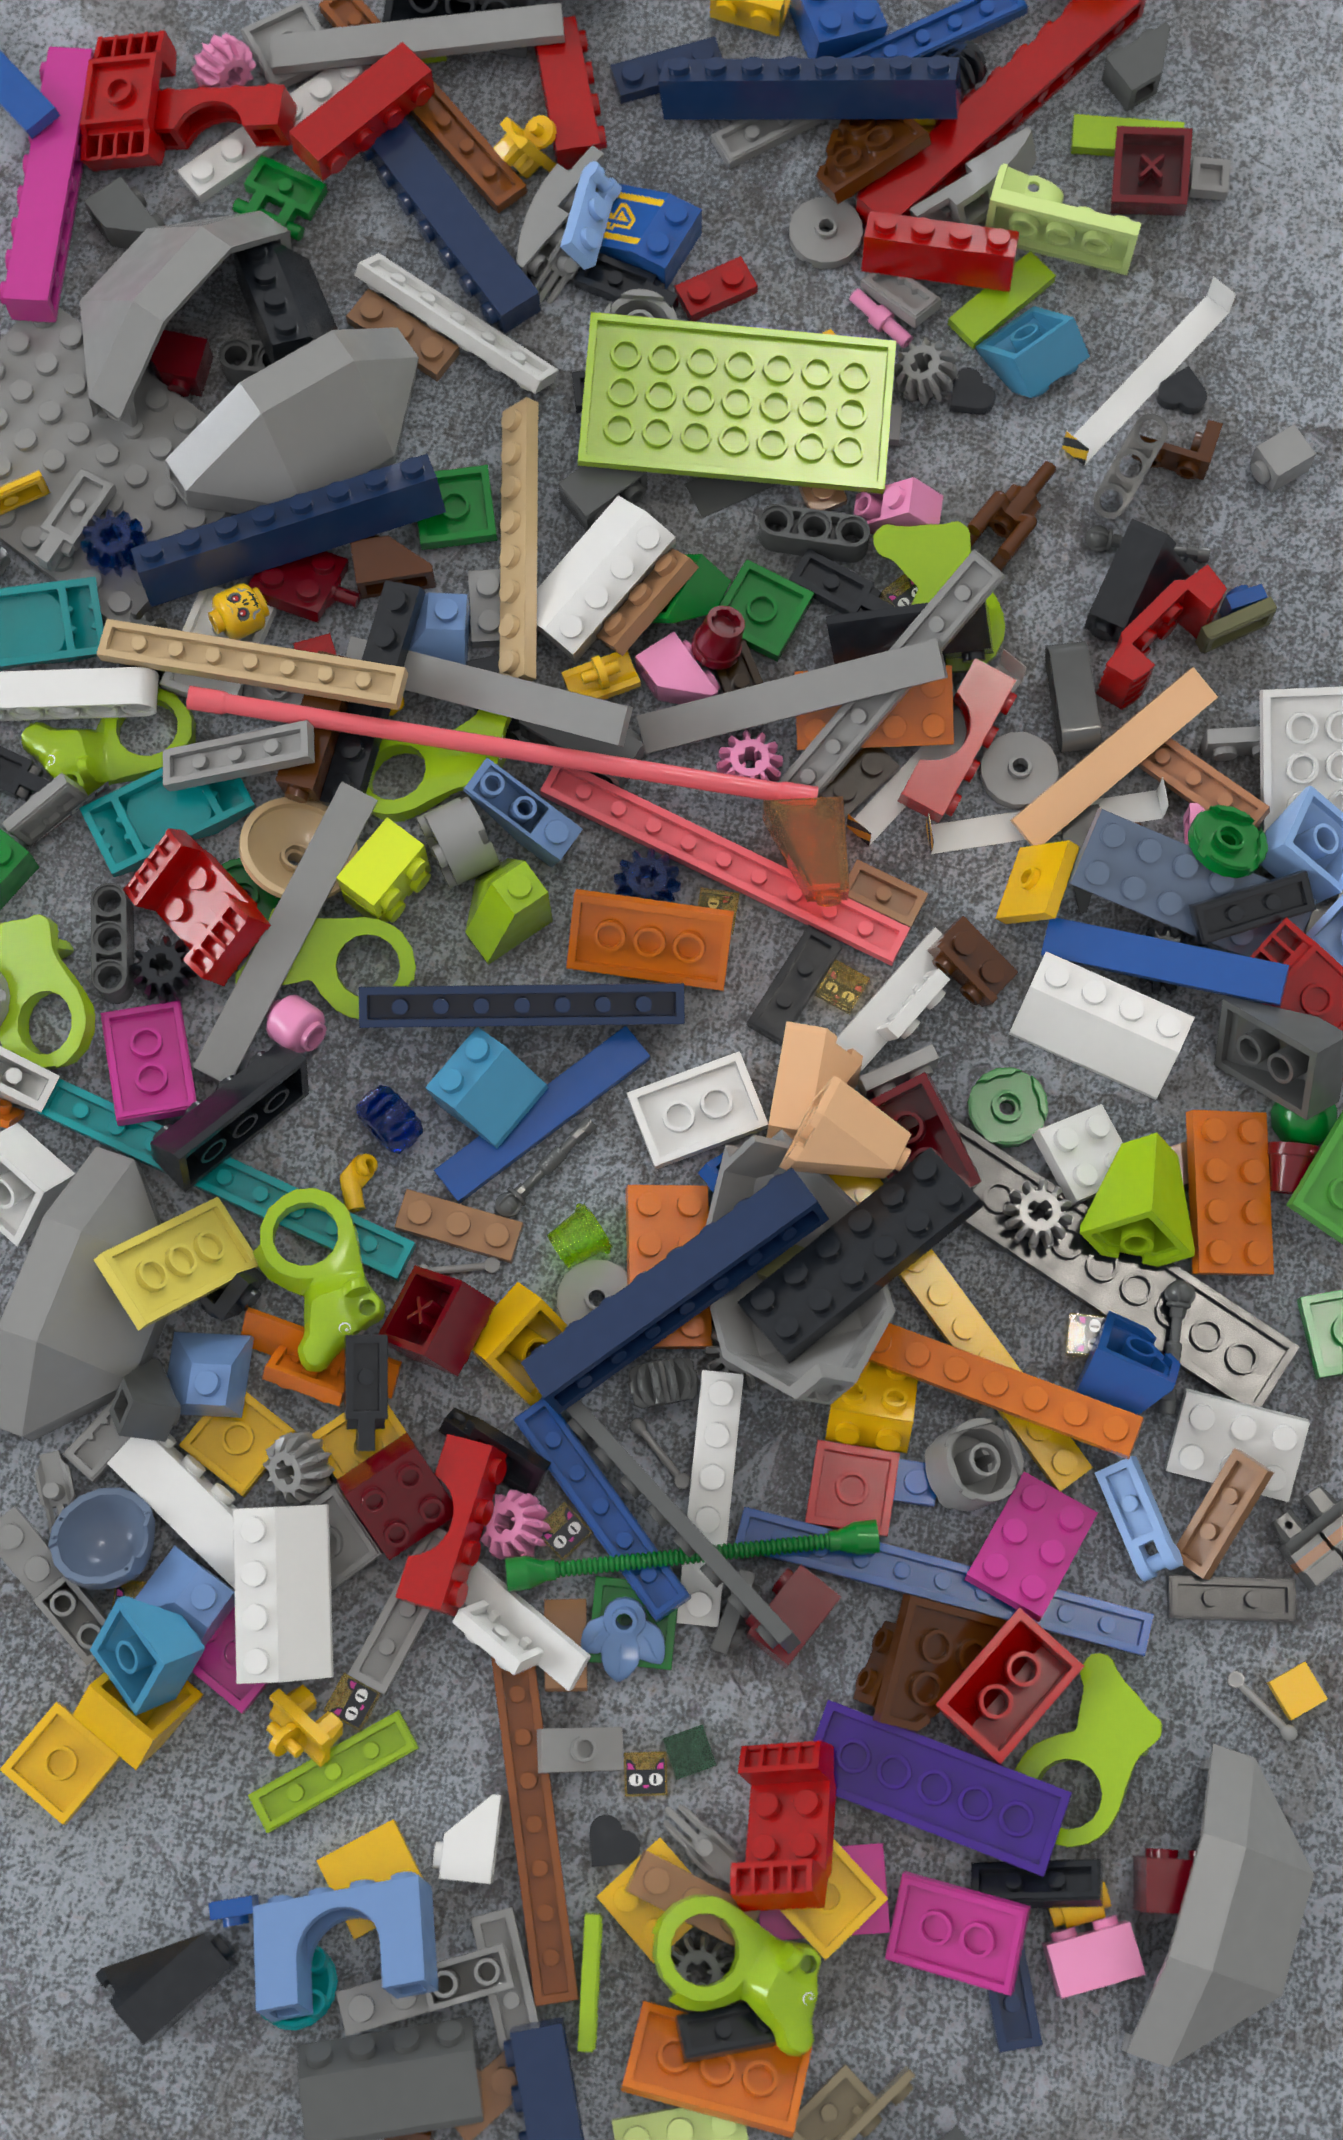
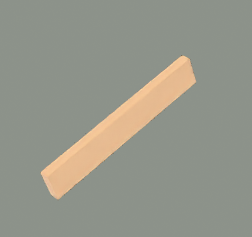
(1114, 758)

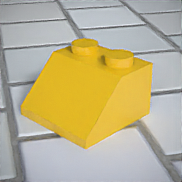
(512, 1333)
(132, 1736)

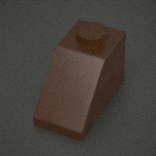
(386, 559)

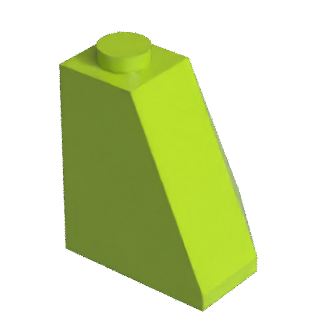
(506, 909)
(1141, 1206)

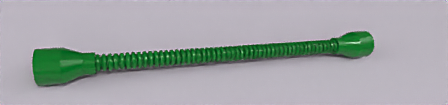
(529, 1572)

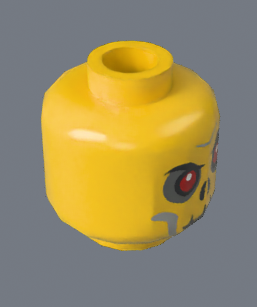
(238, 611)

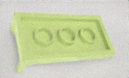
(1058, 228)

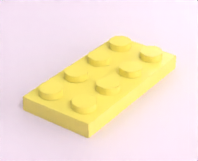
(176, 1262)

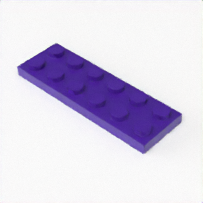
(943, 1789)

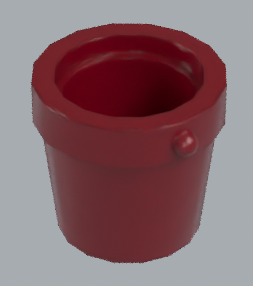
(719, 638)
(1288, 1164)

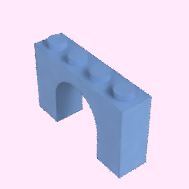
(292, 1927)

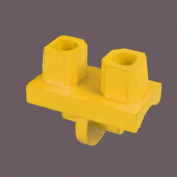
(524, 147)
(603, 676)
(296, 1732)

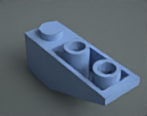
(522, 813)

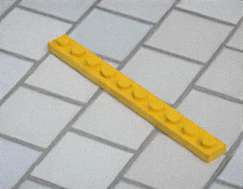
(967, 1330)

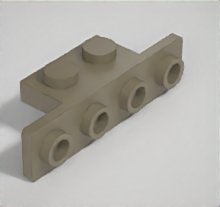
(847, 2106)

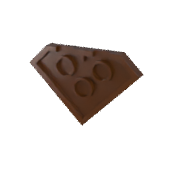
(866, 152)
(926, 1657)

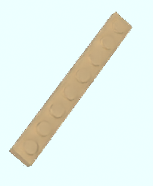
(519, 541)
(253, 664)

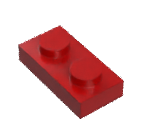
(716, 289)

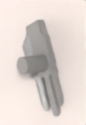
(562, 266)
(54, 1484)
(706, 1849)

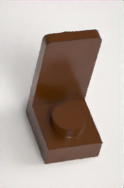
(1185, 462)

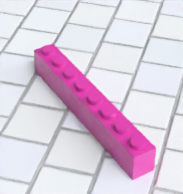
(48, 194)

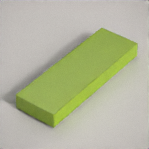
(1097, 133)
(994, 308)
(590, 1982)

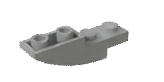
(970, 196)
(549, 214)
(62, 1602)
(459, 1981)

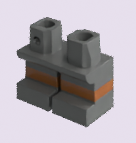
(1317, 1547)

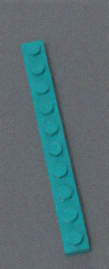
(230, 1181)

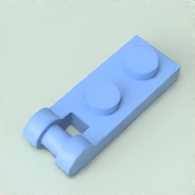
(589, 215)
(1138, 1518)

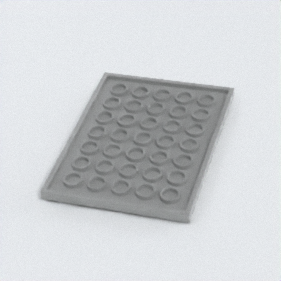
(52, 429)

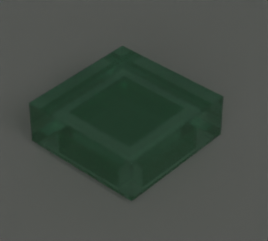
(689, 1752)

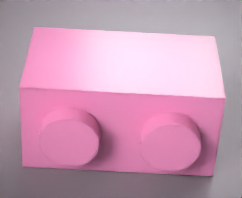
(1093, 1957)

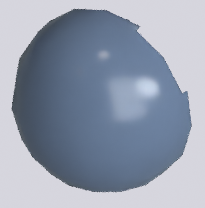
(103, 1538)

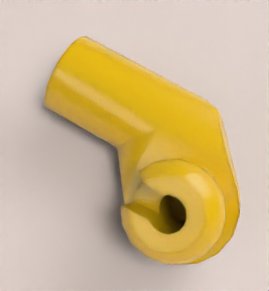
(354, 1178)

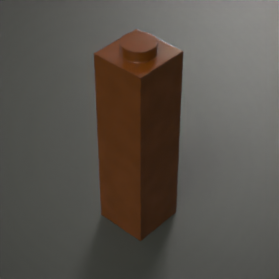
(308, 780)

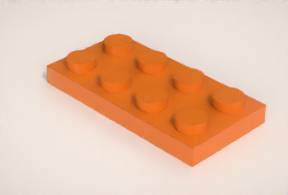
(917, 720)
(649, 939)
(1229, 1193)
(657, 1223)
(746, 2088)

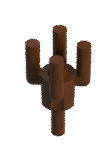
(1011, 515)

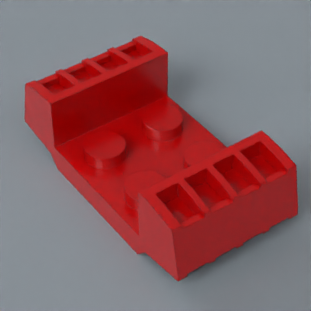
(123, 101)
(1183, 602)
(199, 905)
(1314, 976)
(787, 1826)

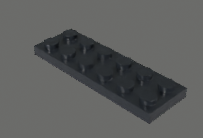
(860, 1254)

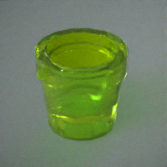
(579, 1237)

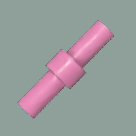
(881, 318)

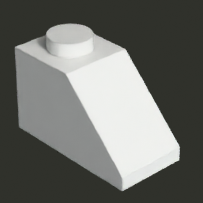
(25, 1081)
(471, 1845)

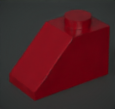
(182, 362)

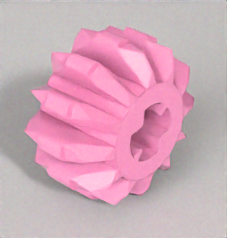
(223, 63)
(762, 755)
(515, 1525)

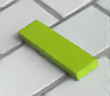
(348, 1765)

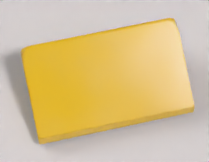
(22, 491)

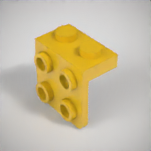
(759, 15)
(875, 1411)

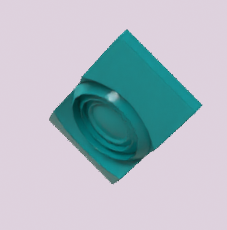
(49, 622)
(138, 815)

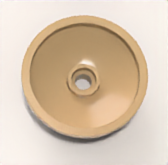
(280, 834)

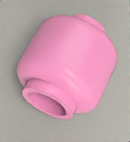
(295, 1024)

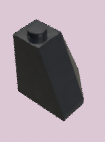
(1135, 578)
(166, 1982)

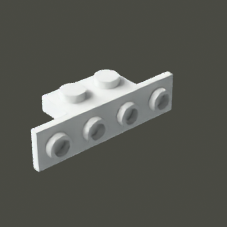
(897, 1003)
(516, 1631)

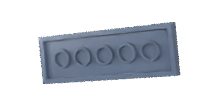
(1158, 878)

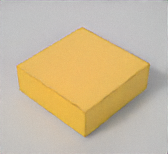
(1297, 1691)

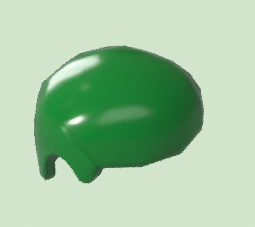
(1296, 1129)

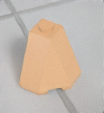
(805, 1066)
(847, 1136)

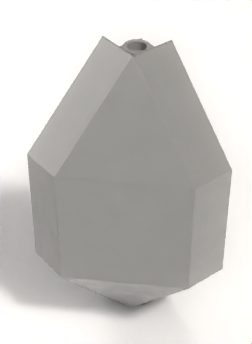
(145, 289)
(300, 423)
(63, 1325)
(841, 1354)
(1234, 1918)

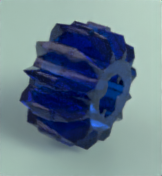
(111, 541)
(663, 875)
(389, 1119)

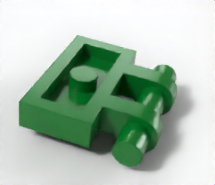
(284, 188)

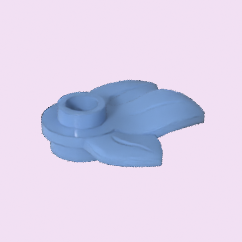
(620, 1644)

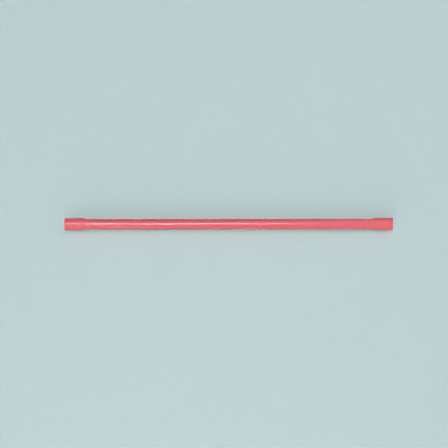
(224, 703)

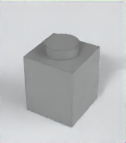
(1282, 459)

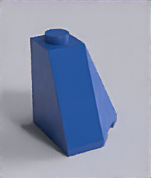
(1127, 1367)

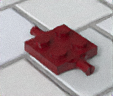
(307, 585)

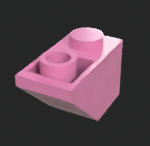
(901, 504)
(673, 672)

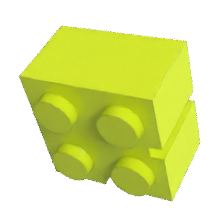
(385, 873)

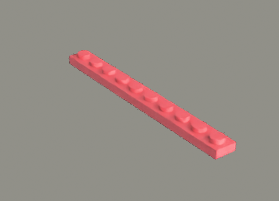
(721, 861)

